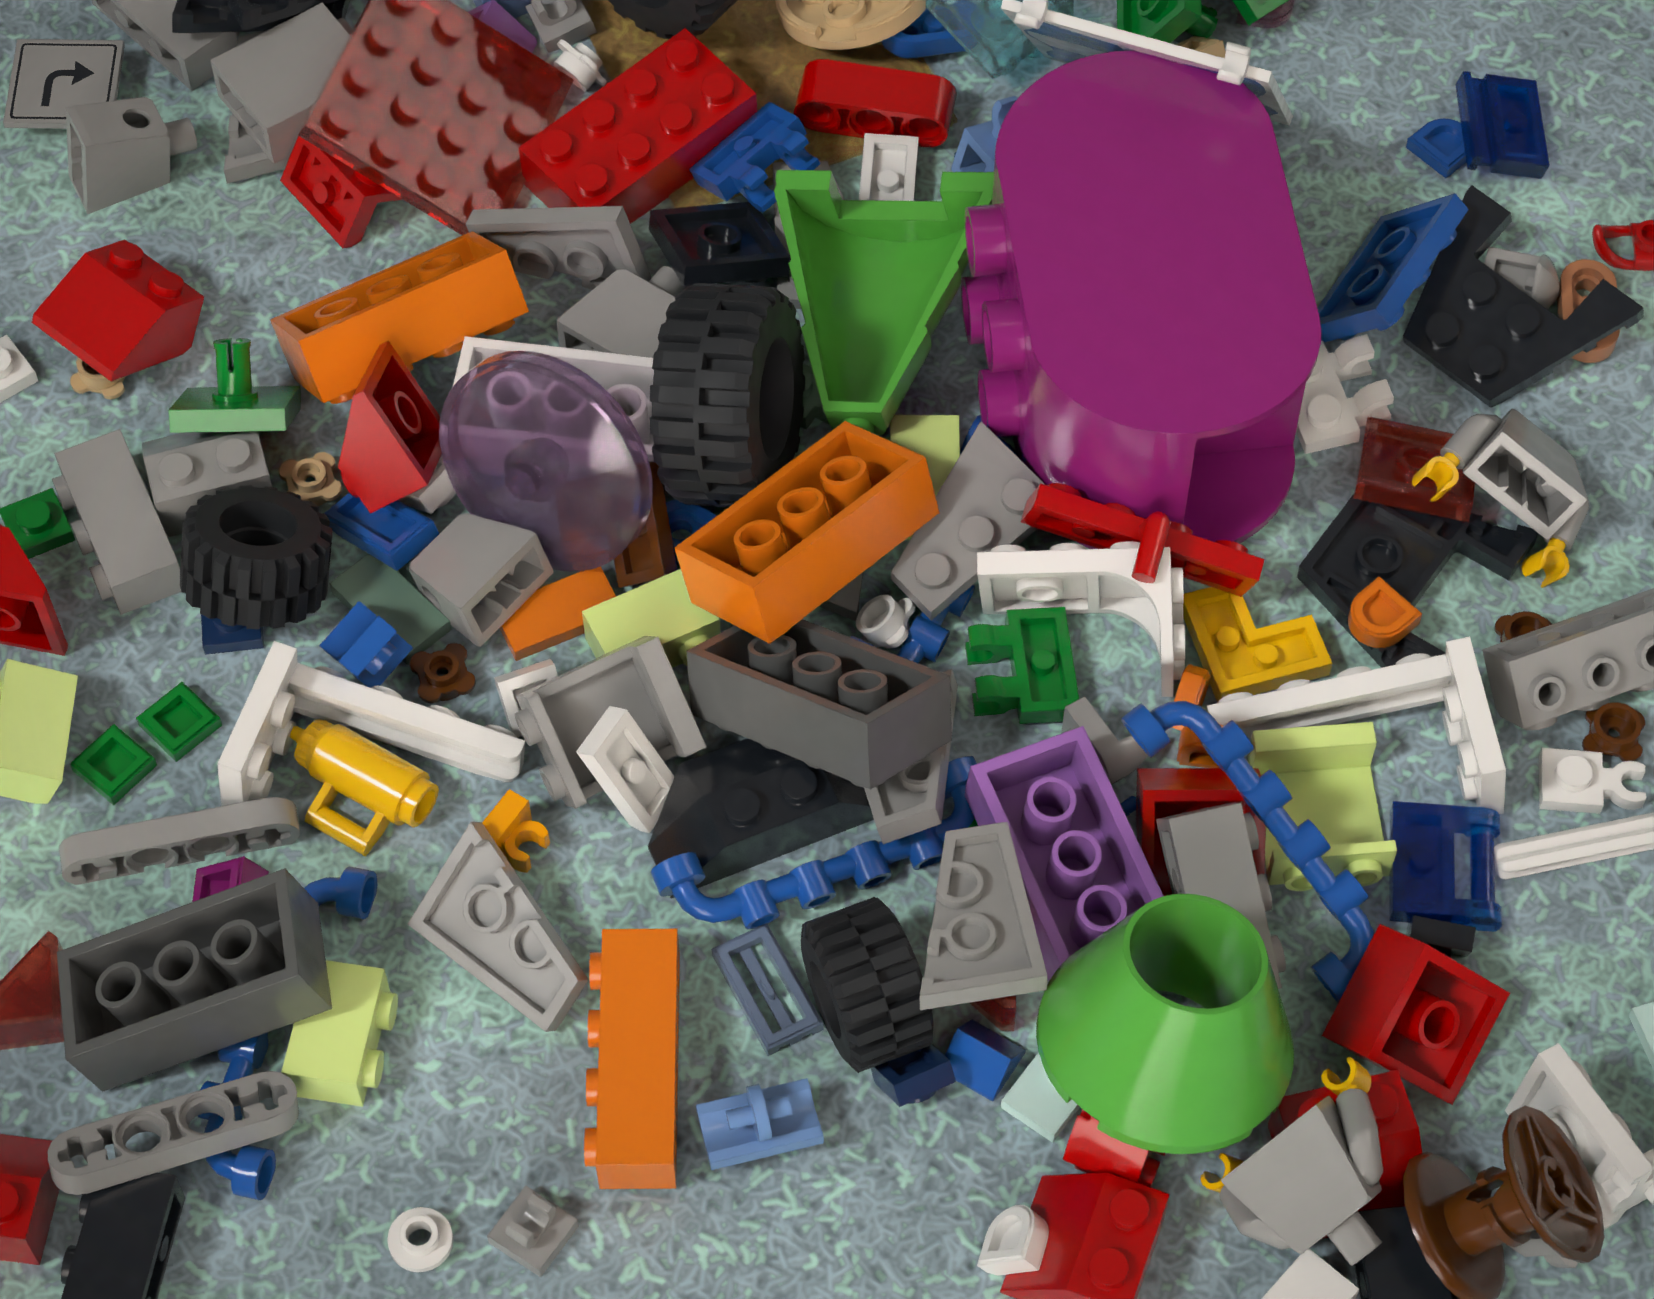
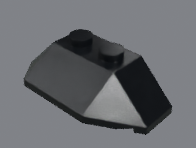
(750, 808)

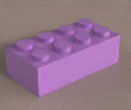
(1068, 838)

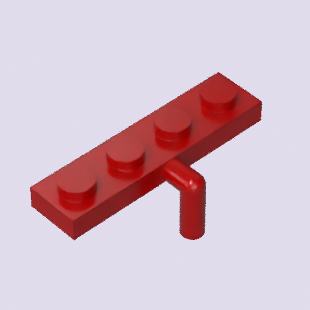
(1215, 564)

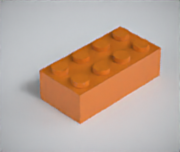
(416, 305)
(807, 531)

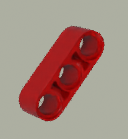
(875, 100)

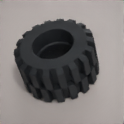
(255, 557)
(866, 984)

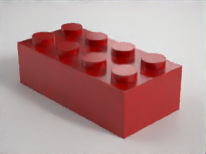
(639, 131)

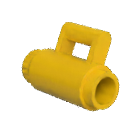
(366, 775)

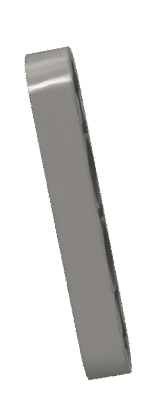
(178, 839)
(178, 1141)

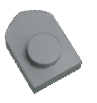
(1527, 272)
(1116, 756)

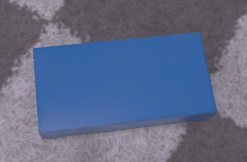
(389, 534)

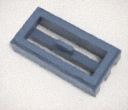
(790, 1032)

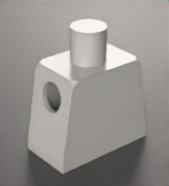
(121, 149)
(621, 314)
(480, 573)

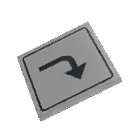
(59, 75)

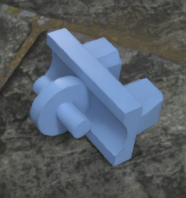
(759, 1123)

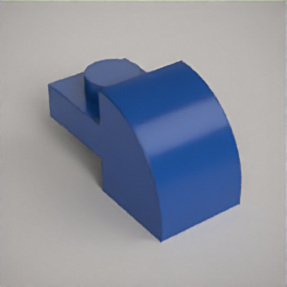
(366, 646)

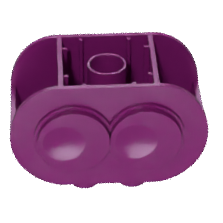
(1144, 293)

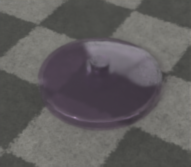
(548, 455)

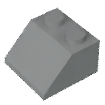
(198, 464)

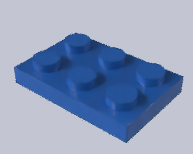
(1389, 268)

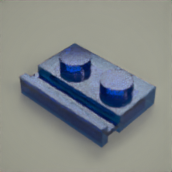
(1502, 125)

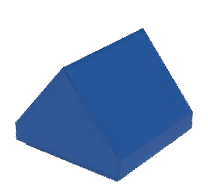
(982, 1058)

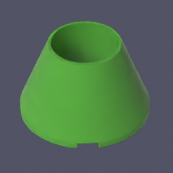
(1163, 1069)

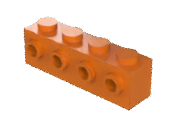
(636, 1059)

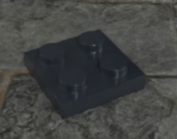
(719, 243)

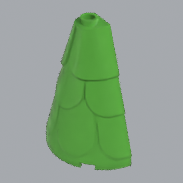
(873, 285)

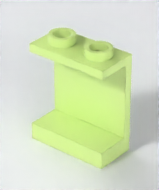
(1333, 788)

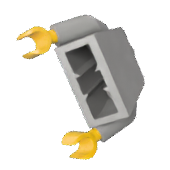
(1525, 475)
(1311, 1175)

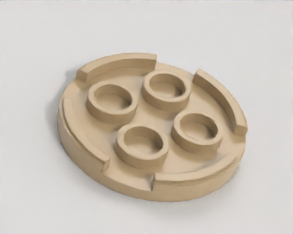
(846, 22)

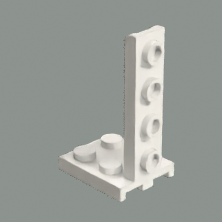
(1368, 693)
(372, 712)
(1601, 1137)

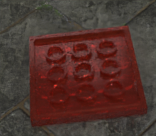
(435, 107)

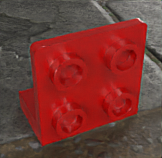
(333, 192)

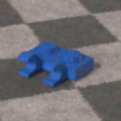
(742, 157)

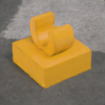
(512, 825)

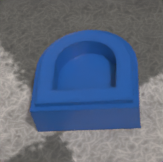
(1439, 145)

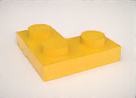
(1249, 657)

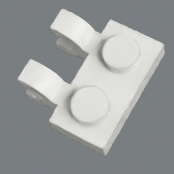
(1326, 413)

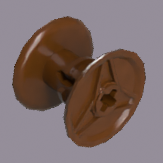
(1538, 1191)

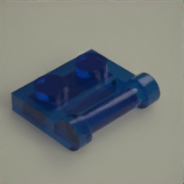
(1425, 864)

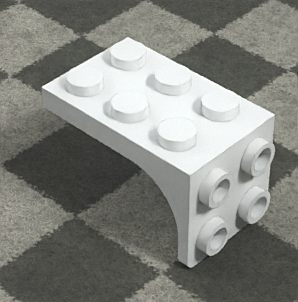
(1091, 583)

